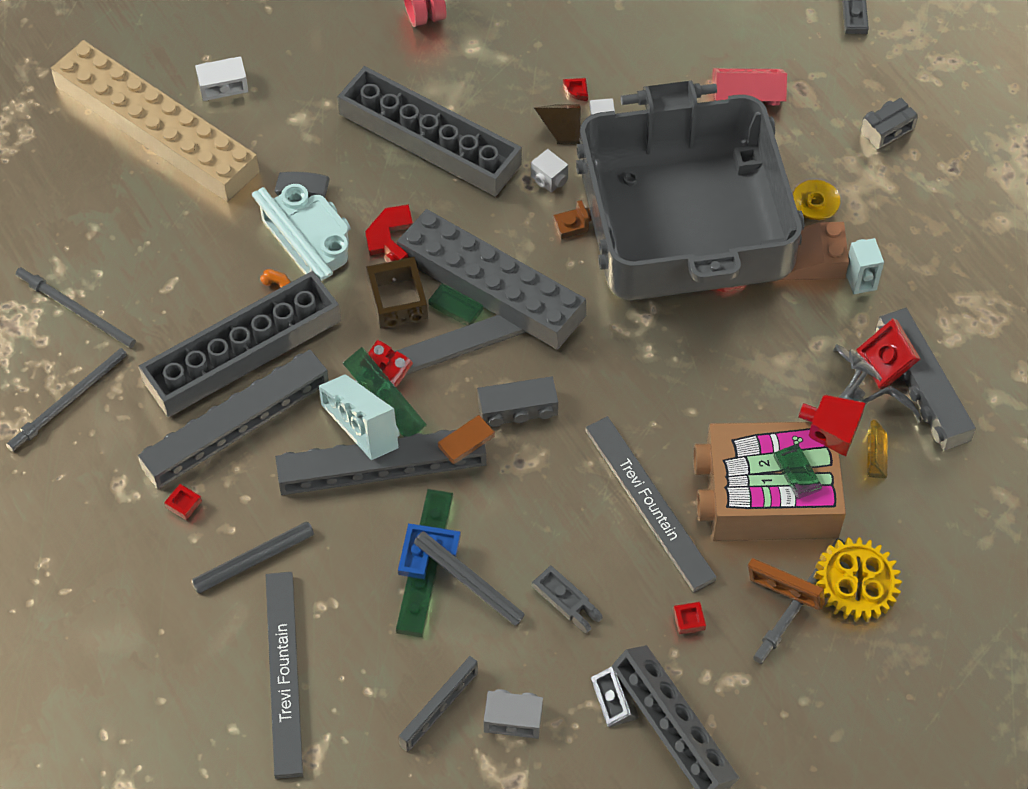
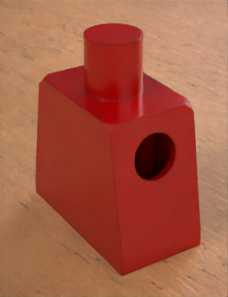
(833, 422)

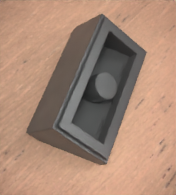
(614, 698)

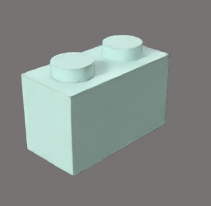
(864, 266)

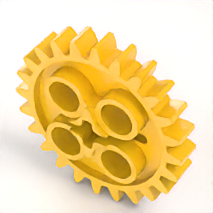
(882, 582)

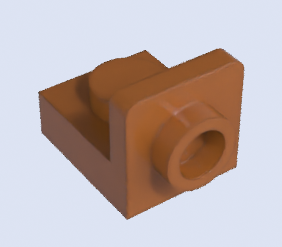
(573, 221)

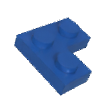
(414, 560)

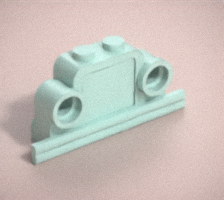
(306, 228)

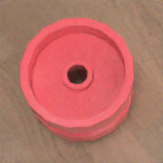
(420, 10)

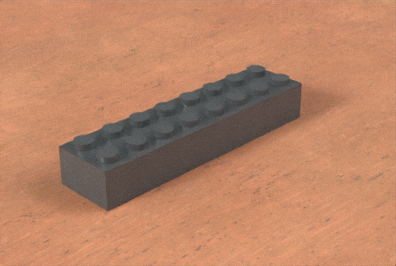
(430, 131)
(493, 279)
(240, 343)

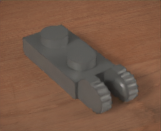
(566, 598)

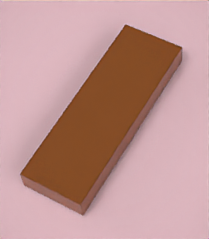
(786, 584)

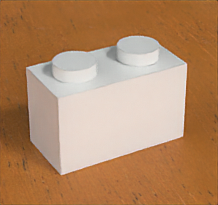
(222, 78)

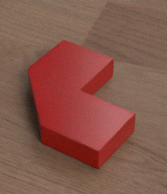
(388, 221)

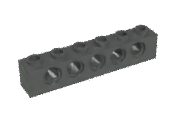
(674, 720)

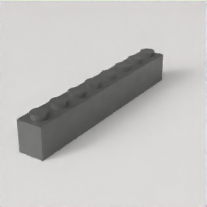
(233, 419)
(351, 466)

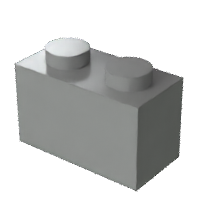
(513, 714)

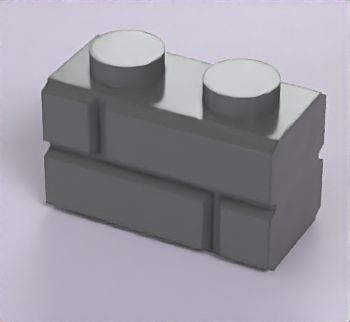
(888, 123)

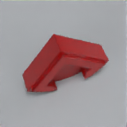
(576, 88)

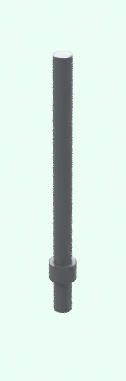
(39, 285)
(30, 430)
(773, 637)

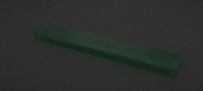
(419, 591)

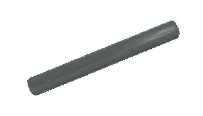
(252, 557)
(469, 578)

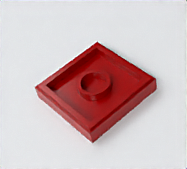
(889, 353)

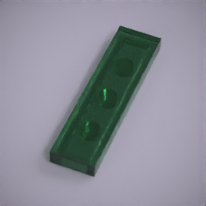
(372, 378)

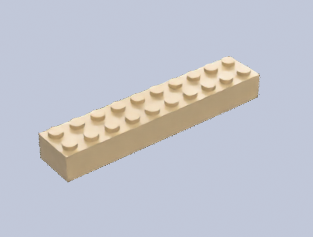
(155, 120)

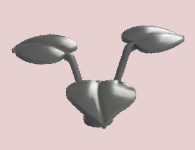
(855, 393)

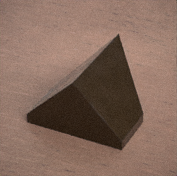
(562, 121)

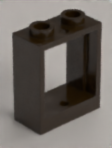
(392, 273)

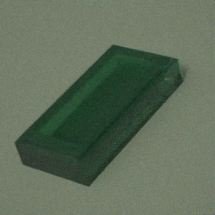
(455, 304)
(797, 471)

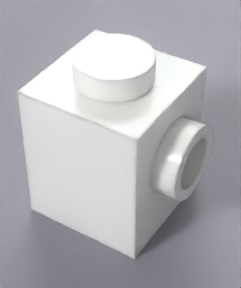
(549, 171)

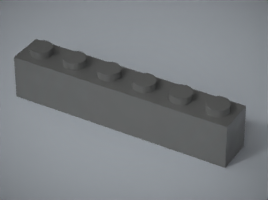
(932, 389)

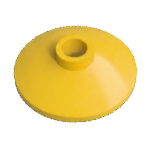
(816, 192)

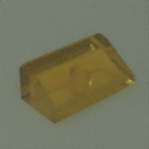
(876, 451)

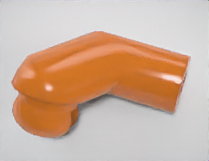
(274, 276)

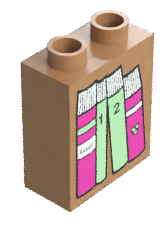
(749, 492)

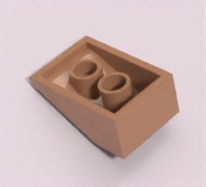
(821, 253)

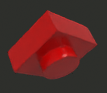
(394, 252)
(183, 501)
(689, 618)

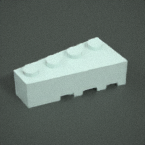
(361, 415)

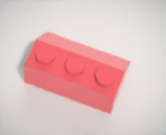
(763, 84)

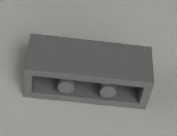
(518, 401)

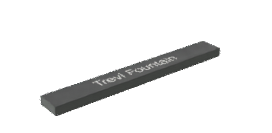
(651, 504)
(284, 676)

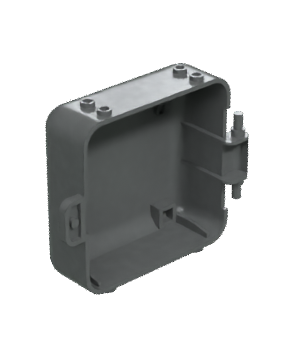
(688, 193)

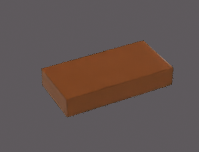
(466, 439)

